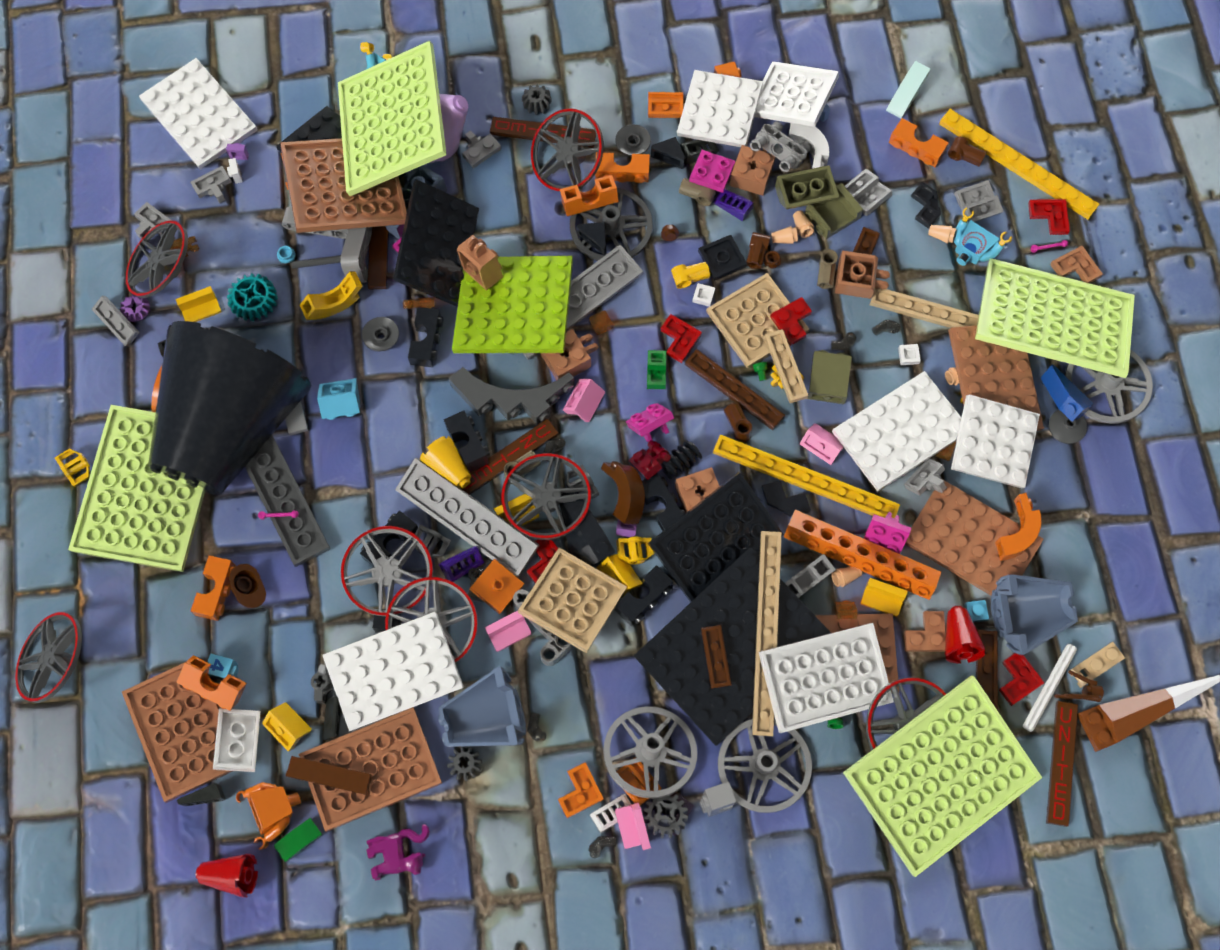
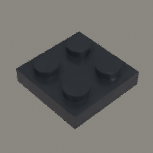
(722, 257)

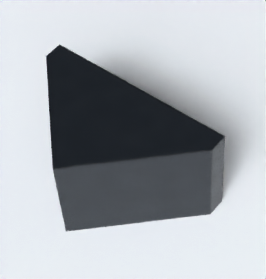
(669, 152)
(594, 235)

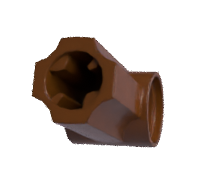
(962, 150)
(758, 247)
(738, 421)

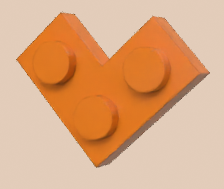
(586, 791)

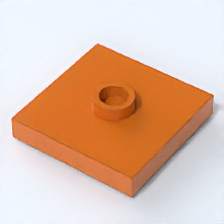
(496, 586)

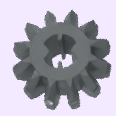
(536, 99)
(457, 763)

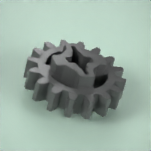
(665, 824)

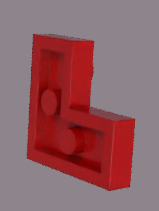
(1054, 210)
(788, 317)
(684, 336)
(545, 552)
(1024, 681)

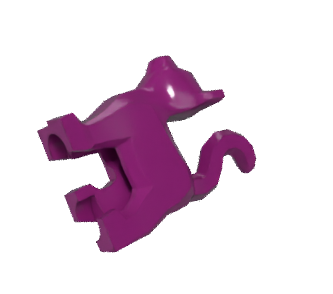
(393, 853)

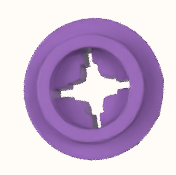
(141, 311)

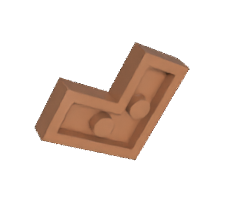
(1078, 261)
(932, 637)

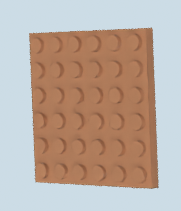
(319, 191)

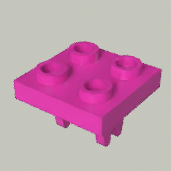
(712, 171)
(649, 420)
(887, 532)

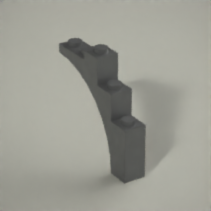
(510, 402)

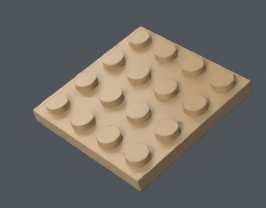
(746, 318)
(572, 600)

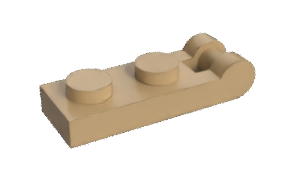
(1098, 663)

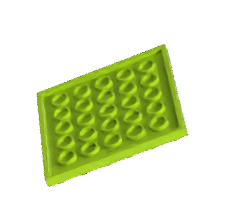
(520, 311)

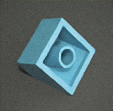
(338, 399)

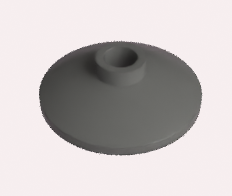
(630, 134)
(377, 327)
(1063, 432)

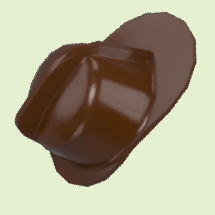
(247, 586)

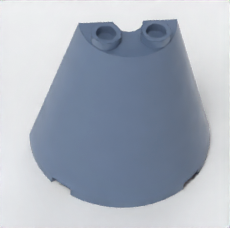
(1031, 610)
(484, 714)

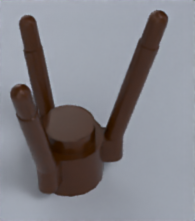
(1089, 692)

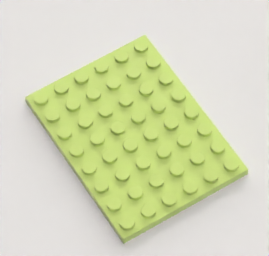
(391, 119)
(1056, 318)
(130, 509)
(942, 775)

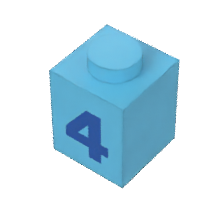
(221, 667)

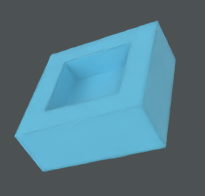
(977, 610)

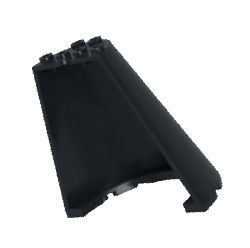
(217, 404)

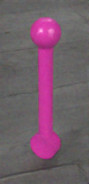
(1034, 248)
(262, 515)

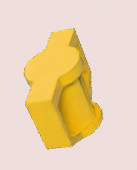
(74, 466)
(634, 549)

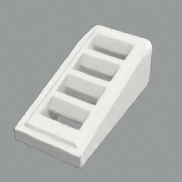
(602, 828)

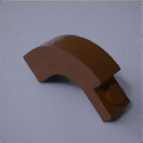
(630, 491)

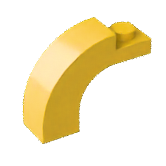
(334, 301)

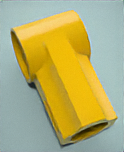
(685, 275)

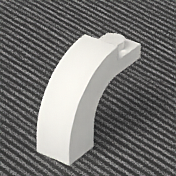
(815, 137)

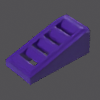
(735, 211)
(458, 573)

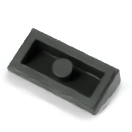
(332, 719)

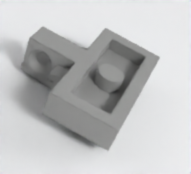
(479, 148)
(212, 184)
(149, 218)
(926, 478)

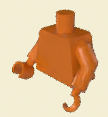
(270, 809)

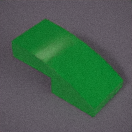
(656, 369)
(297, 840)

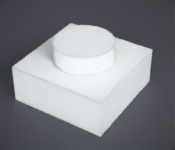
(234, 171)
(703, 294)
(909, 354)

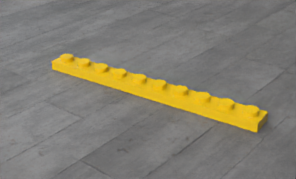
(1019, 163)
(804, 478)

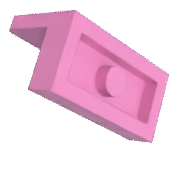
(584, 399)
(822, 443)
(508, 631)
(632, 826)

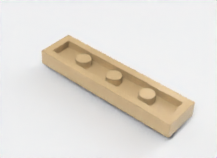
(786, 366)

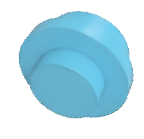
(286, 254)

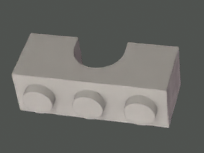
(810, 576)
(717, 799)

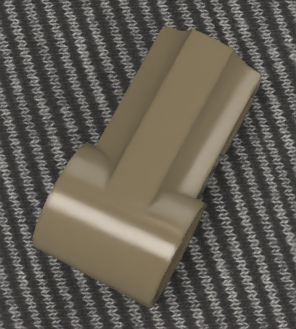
(702, 194)
(827, 270)
(509, 466)

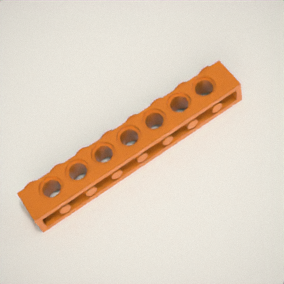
(862, 554)

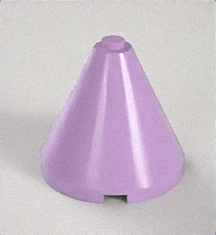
(454, 113)

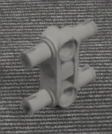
(790, 155)

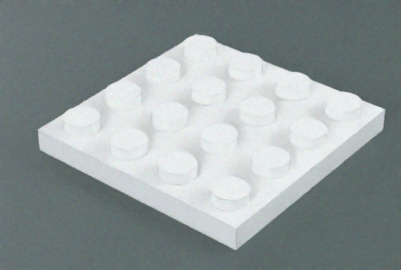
(795, 93)
(720, 108)
(995, 441)

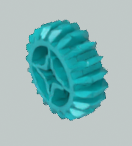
(249, 291)

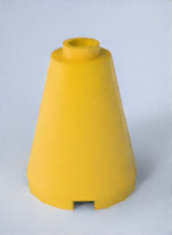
(447, 462)

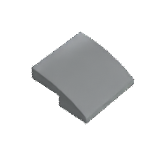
(868, 191)
(980, 200)

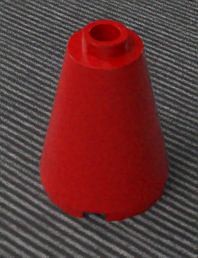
(962, 637)
(230, 874)

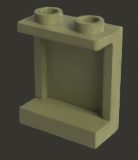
(834, 214)
(829, 377)

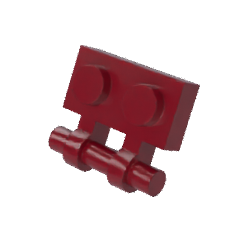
(649, 461)

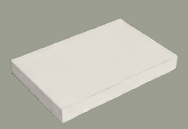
(236, 740)

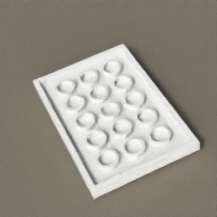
(198, 113)
(900, 431)
(392, 671)
(824, 677)

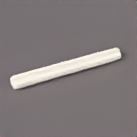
(1049, 687)

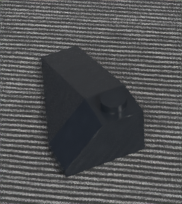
(588, 540)

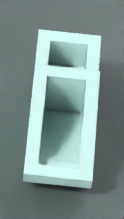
(908, 89)

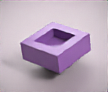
(237, 151)
(626, 530)

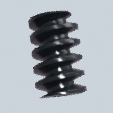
(681, 457)

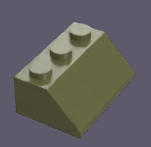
(806, 187)

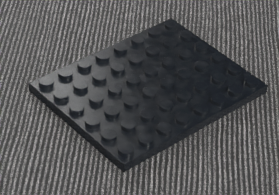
(678, 656)

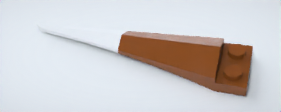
(1121, 718)

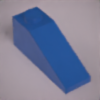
(1065, 394)

